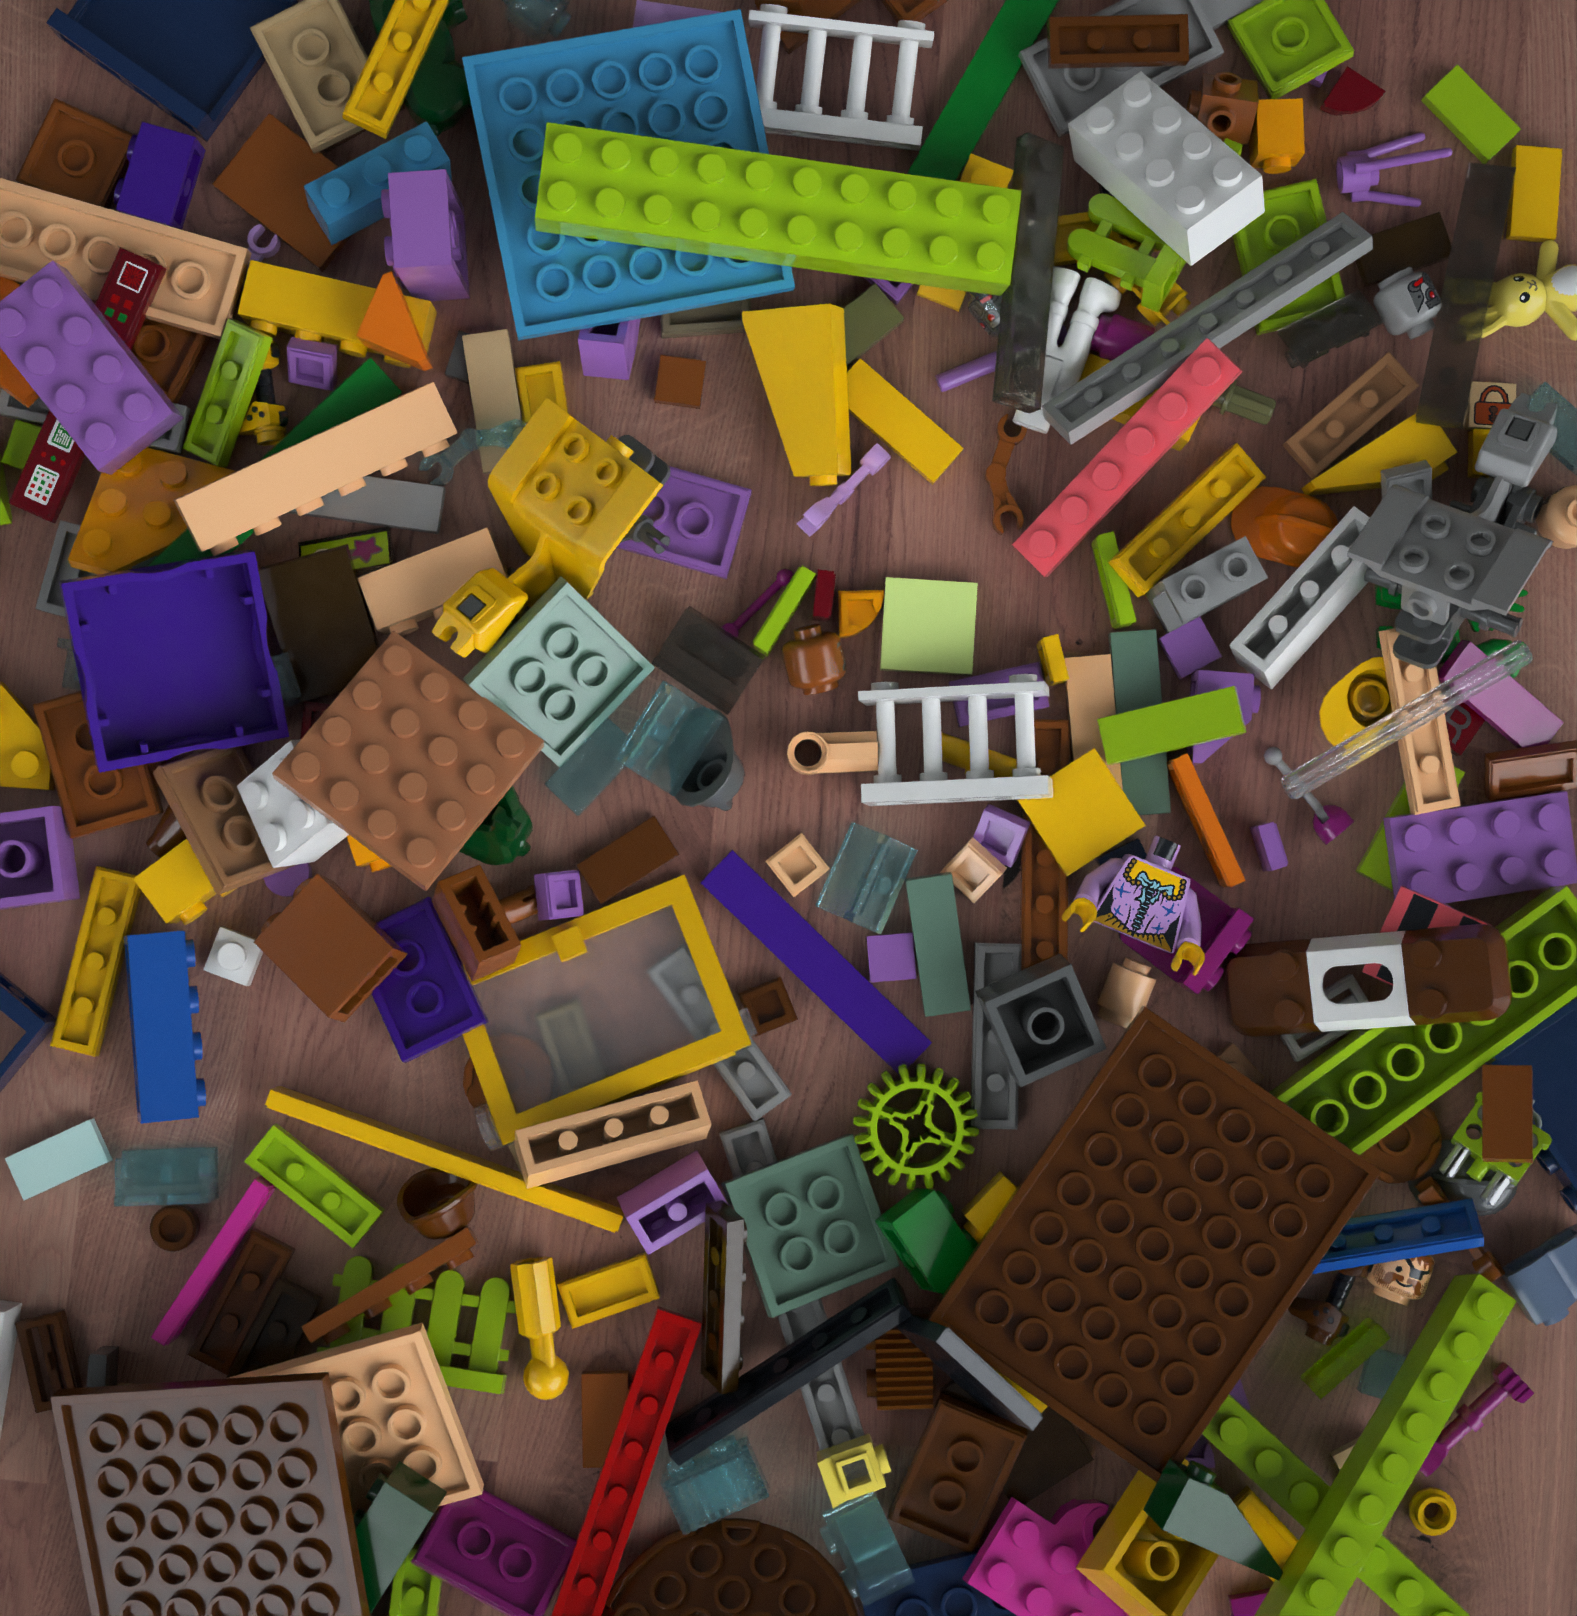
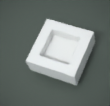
(234, 956)

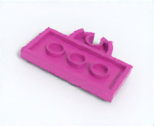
(1033, 1562)

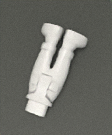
(1067, 362)

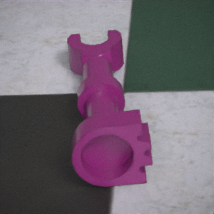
(1470, 1417)

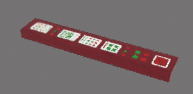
(55, 454)

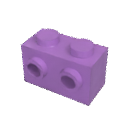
(670, 1202)

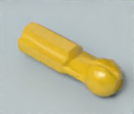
(538, 1320)

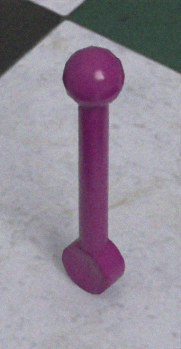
(782, 579)

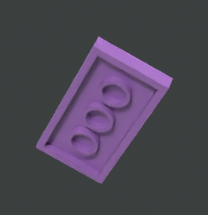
(1483, 848)

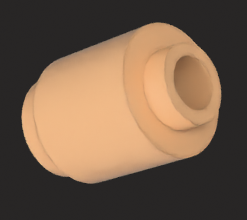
(1125, 992)

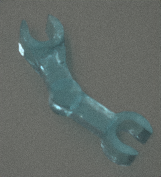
(470, 440)

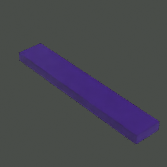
(815, 962)

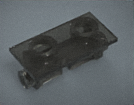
(1328, 328)

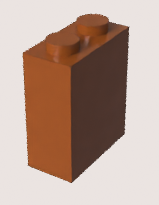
(329, 947)

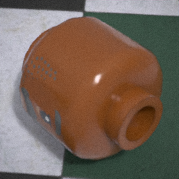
(814, 660)

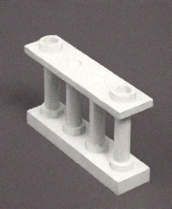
(854, 123)
(979, 781)

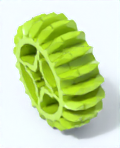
(952, 1142)

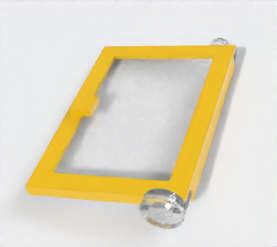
(602, 1012)

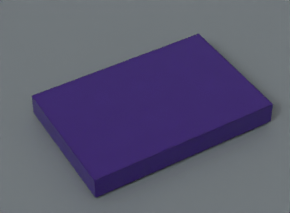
(429, 992)

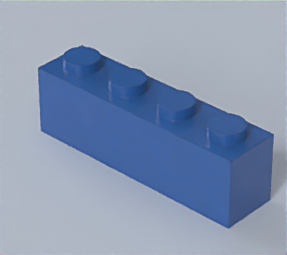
(162, 1026)

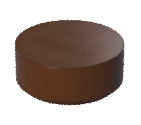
(174, 1227)

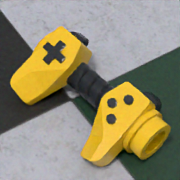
(265, 417)

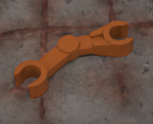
(995, 476)
(1484, 1262)

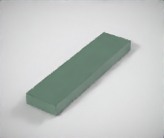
(1136, 687)

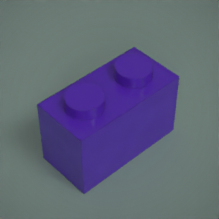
(159, 175)

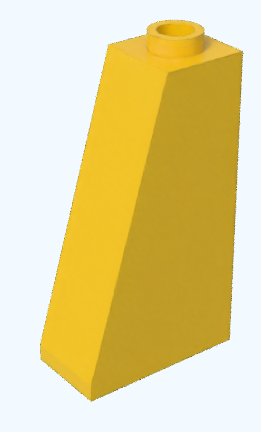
(805, 380)

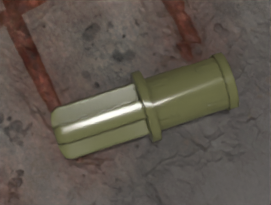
(1246, 404)

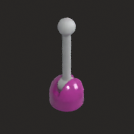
(1329, 819)

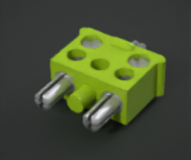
(1473, 1147)

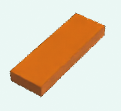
(1204, 821)

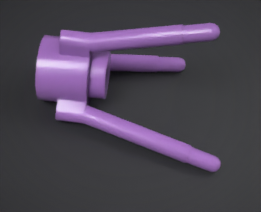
(1361, 169)

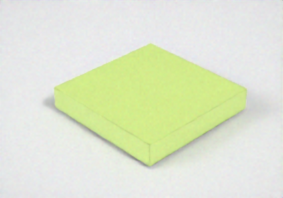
(928, 626)

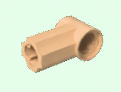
(839, 752)

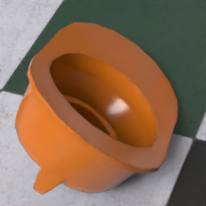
(1282, 524)

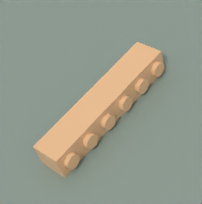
(316, 467)

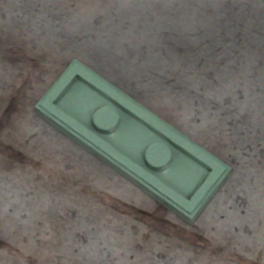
(937, 944)

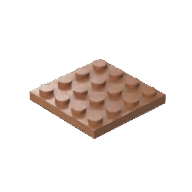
(408, 760)

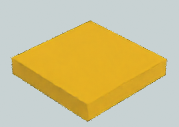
(1084, 815)

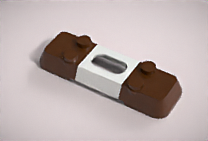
(1435, 972)

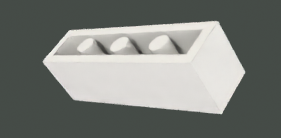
(1303, 605)

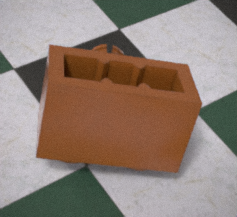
(481, 922)

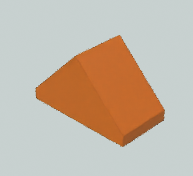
(390, 326)

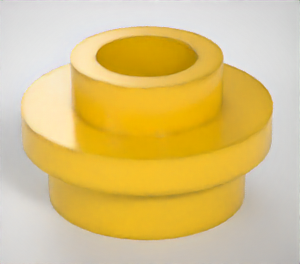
(1442, 1520)

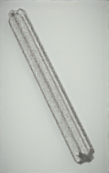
(1406, 719)

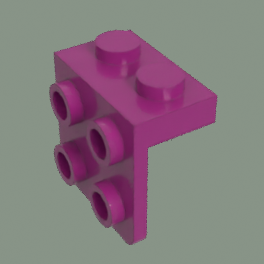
(1222, 931)

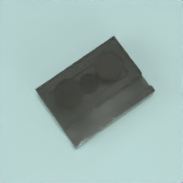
(708, 660)

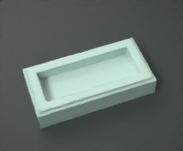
(58, 1159)

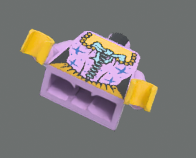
(1144, 902)

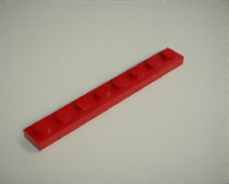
(627, 1464)

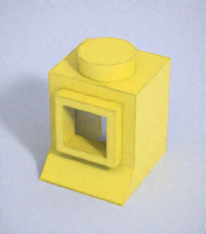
(853, 1469)

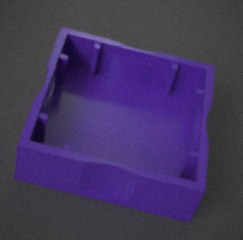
(174, 659)

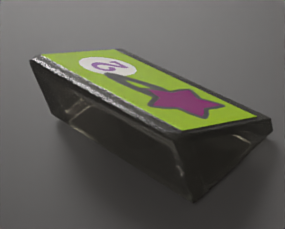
(368, 548)

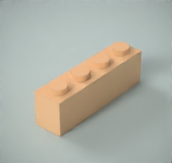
(612, 1134)

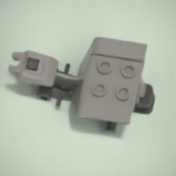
(1463, 556)

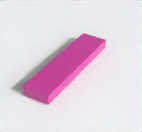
(214, 1261)

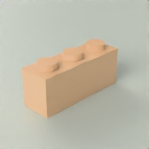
(421, 584)

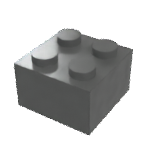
(1041, 1020)

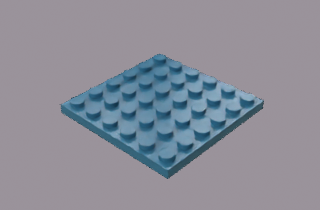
(652, 80)

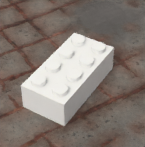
(1167, 168)

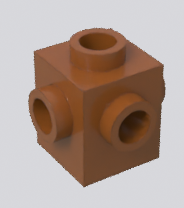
(1225, 105)

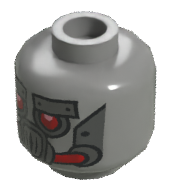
(1408, 303)

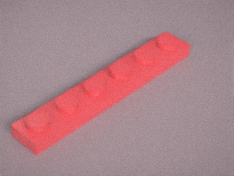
(1127, 457)

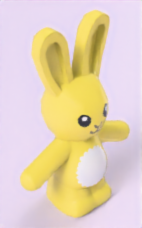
(1524, 298)

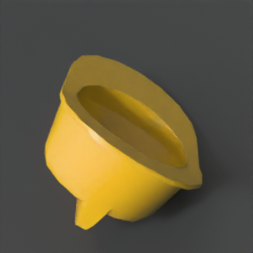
(1355, 701)

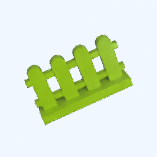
(1132, 266)
(443, 1322)

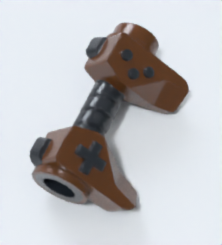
(1326, 1318)

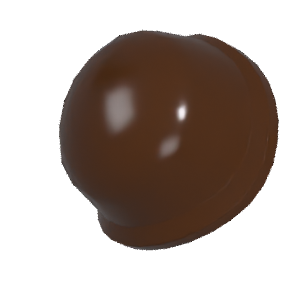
(437, 1203)

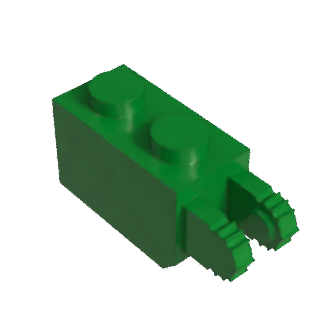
(927, 1238)

